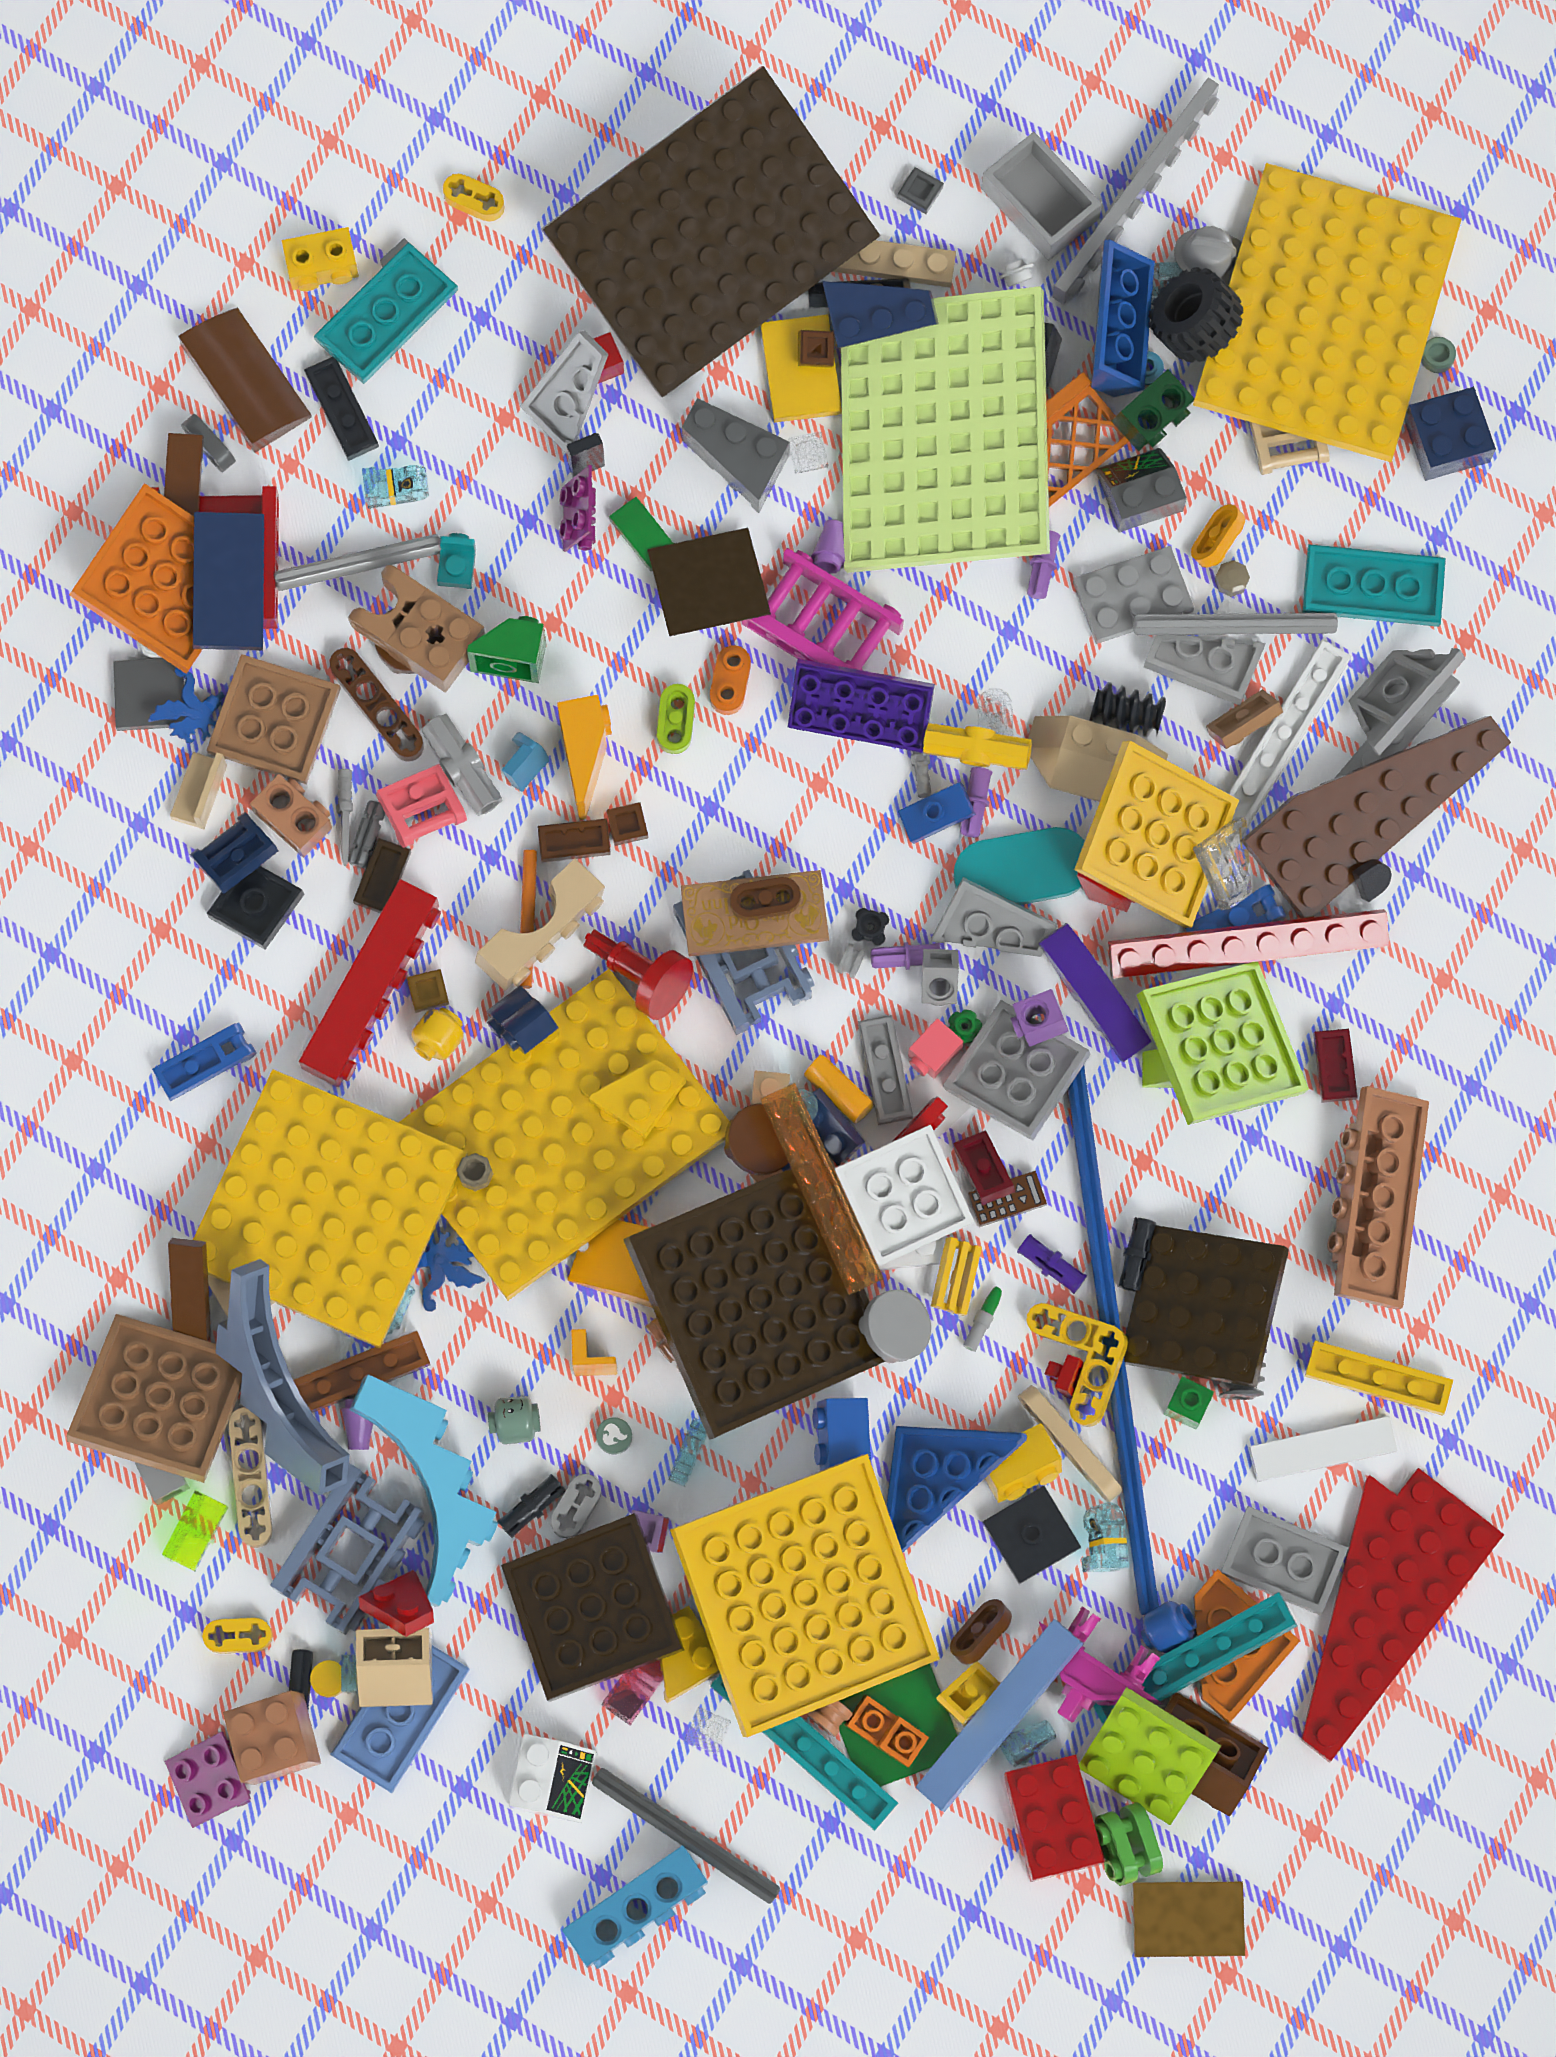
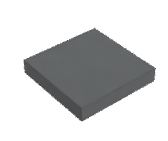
(141, 687)

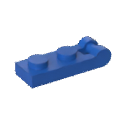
(1242, 912)
(203, 1061)

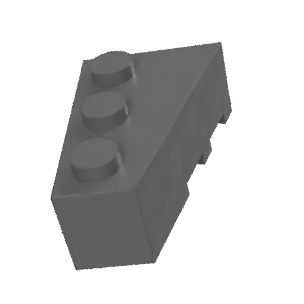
(737, 450)

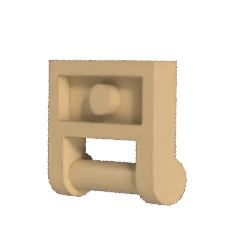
(1268, 437)

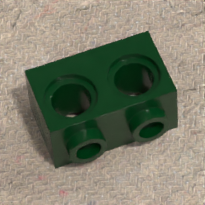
(1151, 408)

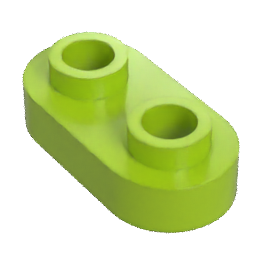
(675, 720)

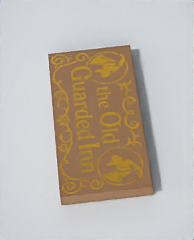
(715, 928)

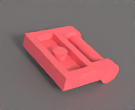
(416, 795)

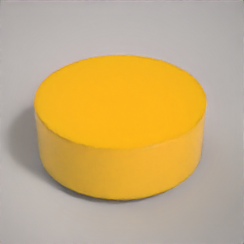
(326, 1679)

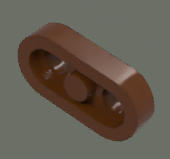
(764, 897)
(980, 1631)

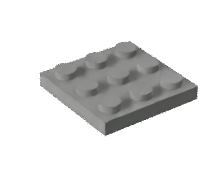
(1014, 1080)

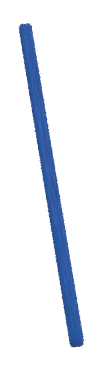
(1109, 1314)

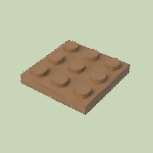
(273, 719)

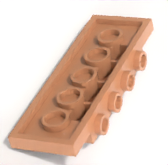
(1378, 1197)

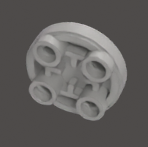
(896, 1326)

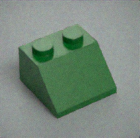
(510, 650)

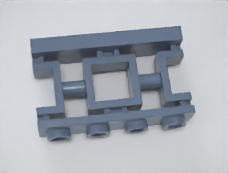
(718, 964)
(324, 1534)

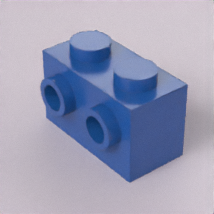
(841, 1430)

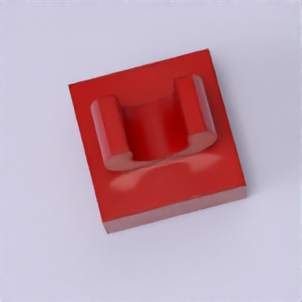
(1065, 1375)

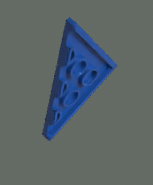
(937, 1470)

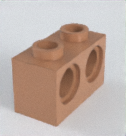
(286, 819)

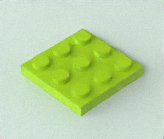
(1148, 1756)

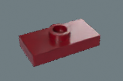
(1335, 1065)

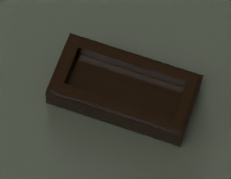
(381, 875)

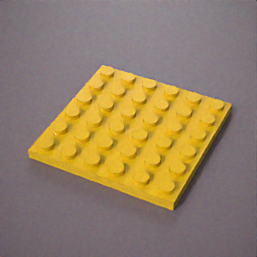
(330, 1205)
(804, 1595)

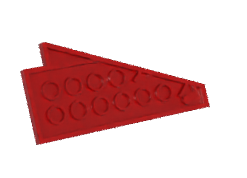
(1397, 1581)

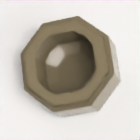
(1232, 578)
(475, 1172)

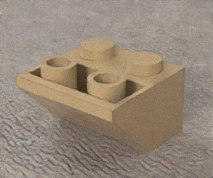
(394, 1668)

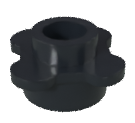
(866, 917)

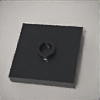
(256, 906)
(1031, 1535)

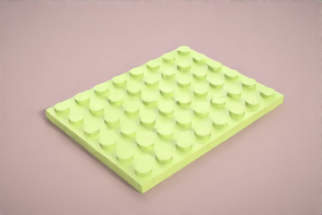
(948, 437)

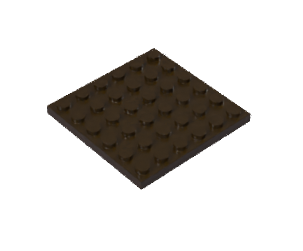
(751, 1303)

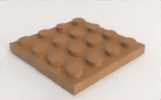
(157, 1399)

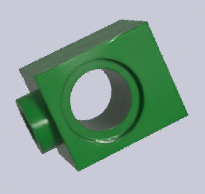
(1189, 1403)

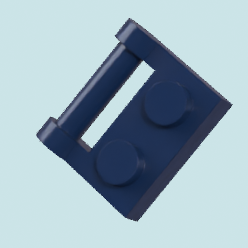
(235, 853)

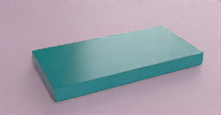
(386, 313)
(1374, 585)

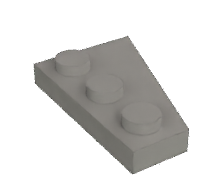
(566, 390)
(1209, 666)
(991, 921)

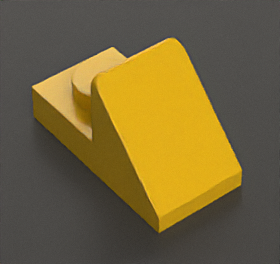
(968, 1693)

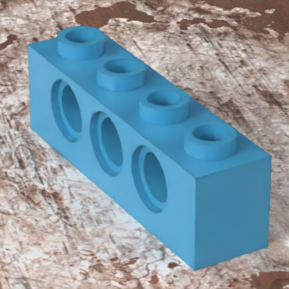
(675, 1866)

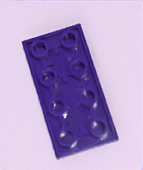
(860, 705)

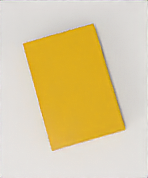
(795, 389)

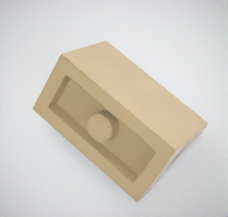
(199, 790)

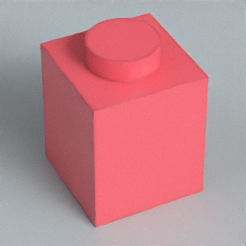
(934, 1049)

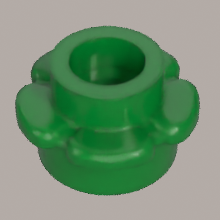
(968, 1017)

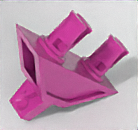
(1092, 1681)

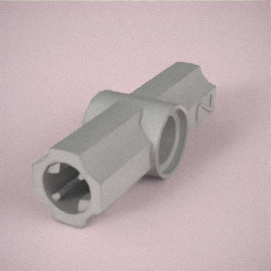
(461, 764)

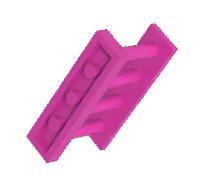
(792, 637)

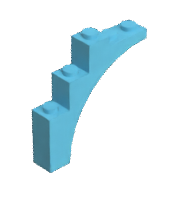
(455, 1519)

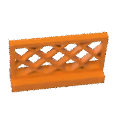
(1061, 404)

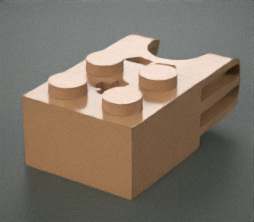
(411, 625)

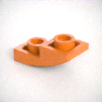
(886, 1731)

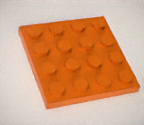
(146, 578)

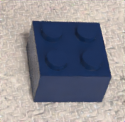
(1449, 433)

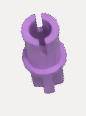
(1042, 569)
(977, 793)
(899, 955)

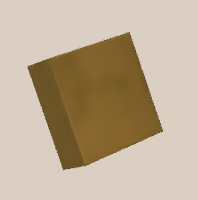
(428, 990)

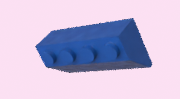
(1122, 321)

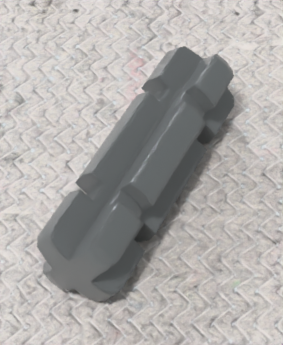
(366, 834)

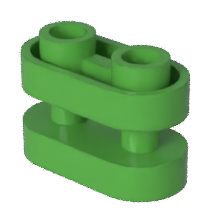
(1128, 1844)

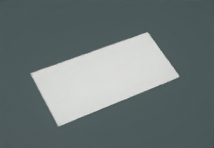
(920, 1092)

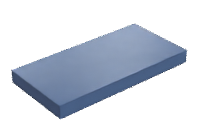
(387, 1739)

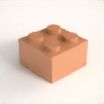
(272, 1737)

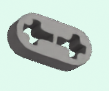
(568, 1501)

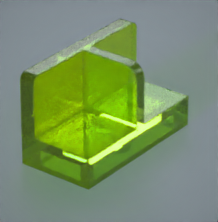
(195, 1531)

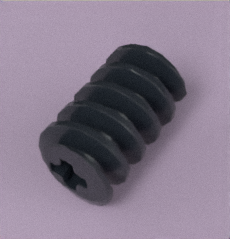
(1128, 709)

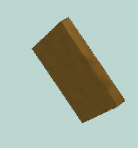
(1188, 1919)

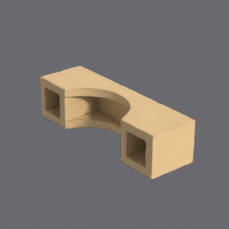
(511, 954)

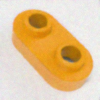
(1218, 536)

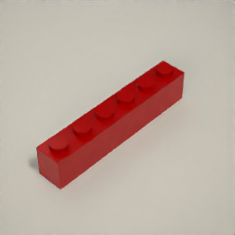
(369, 984)

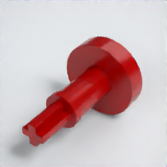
(659, 982)

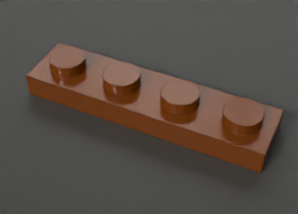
(344, 1377)

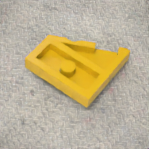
(640, 1096)
(694, 1664)

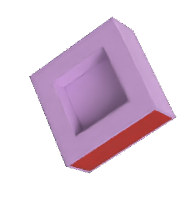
(654, 1529)

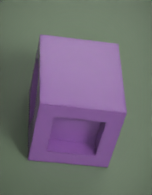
(1050, 1027)

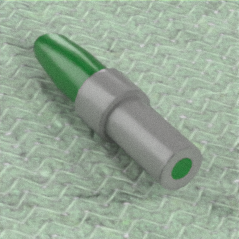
(983, 1319)

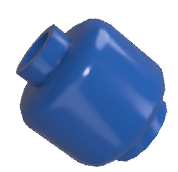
(1168, 1627)

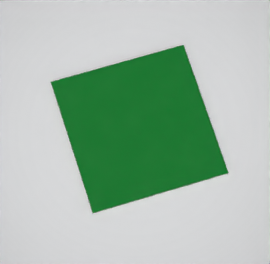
(915, 1701)

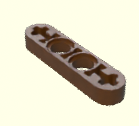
(381, 701)

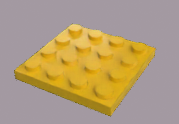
(1148, 833)

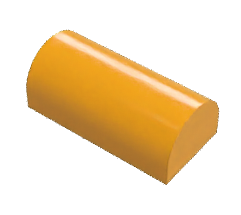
(839, 1089)

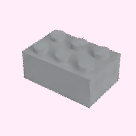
(1041, 196)

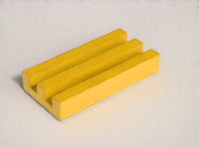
(964, 1270)

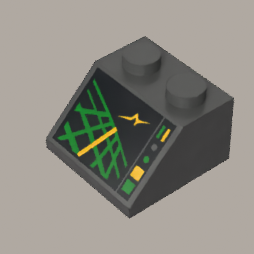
(1142, 489)

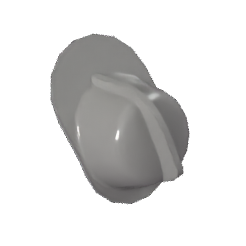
(1209, 249)

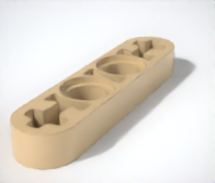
(1070, 1443)
(245, 1478)

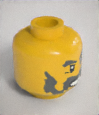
(437, 1034)

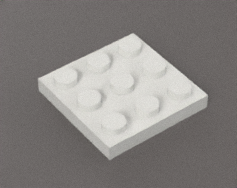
(904, 1195)

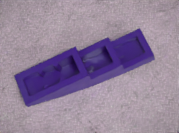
(1094, 992)

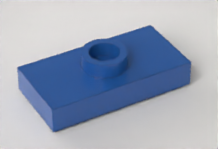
(936, 812)

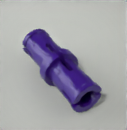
(1051, 1263)

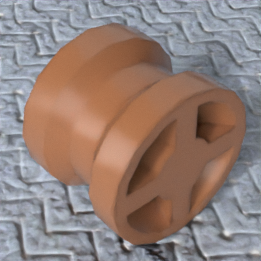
(831, 1717)

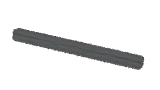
(686, 1835)

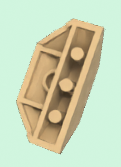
(1079, 753)

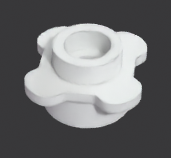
(1017, 273)

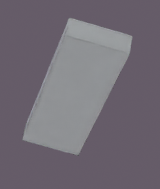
(885, 1070)

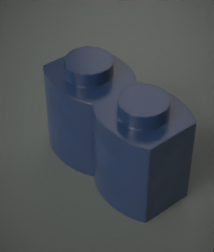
(520, 1020)

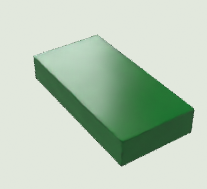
(639, 529)

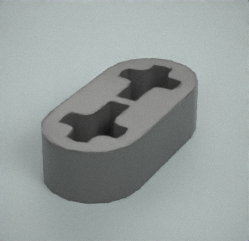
(213, 447)

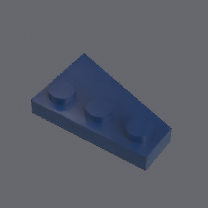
(875, 312)

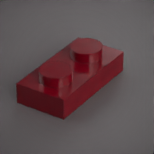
(983, 1167)

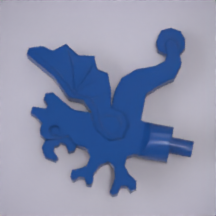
(196, 713)
(440, 1261)

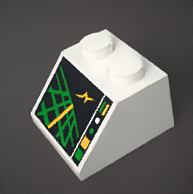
(552, 1778)

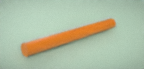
(528, 900)

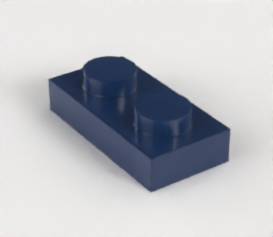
(835, 1130)

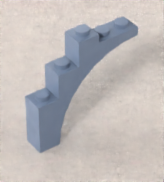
(267, 1389)

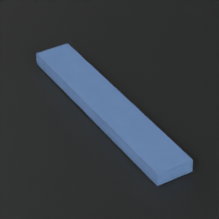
(999, 1715)

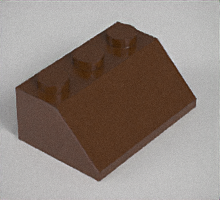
(1234, 1763)

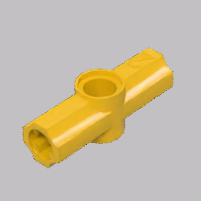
(977, 746)

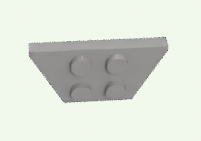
(1399, 691)

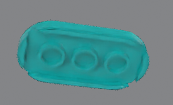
(1024, 865)

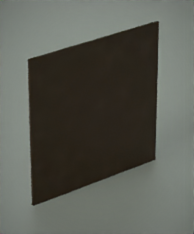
(709, 582)

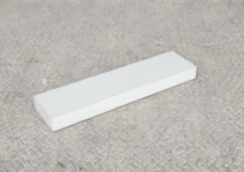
(1323, 1449)

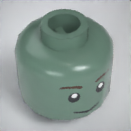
(514, 1420)

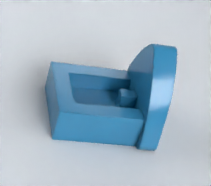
(525, 762)

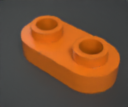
(730, 678)

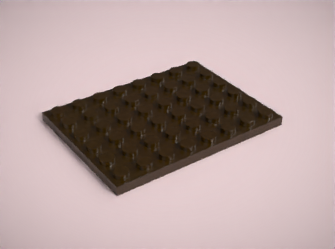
(711, 231)

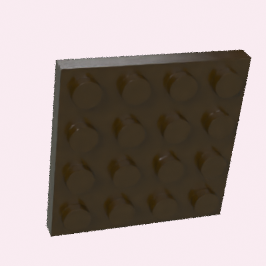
(1205, 1306)
(592, 1607)

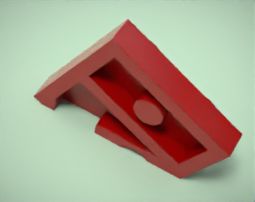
(399, 1604)

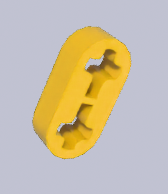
(476, 190)
(237, 1626)

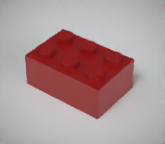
(1053, 1818)

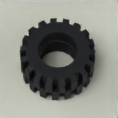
(1195, 314)

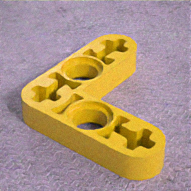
(1090, 1343)

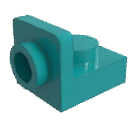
(456, 561)

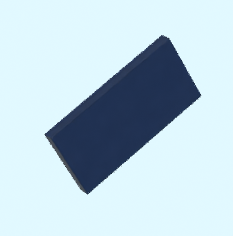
(228, 581)

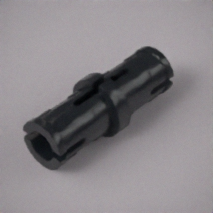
(1137, 1254)
(531, 1506)

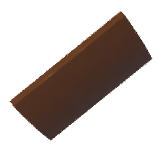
(244, 378)

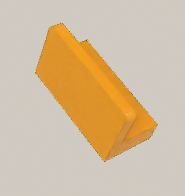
(585, 1365)

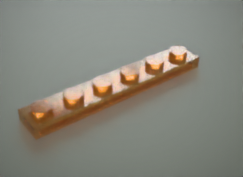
(821, 1188)

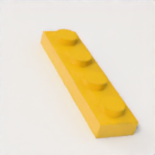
(1379, 1378)

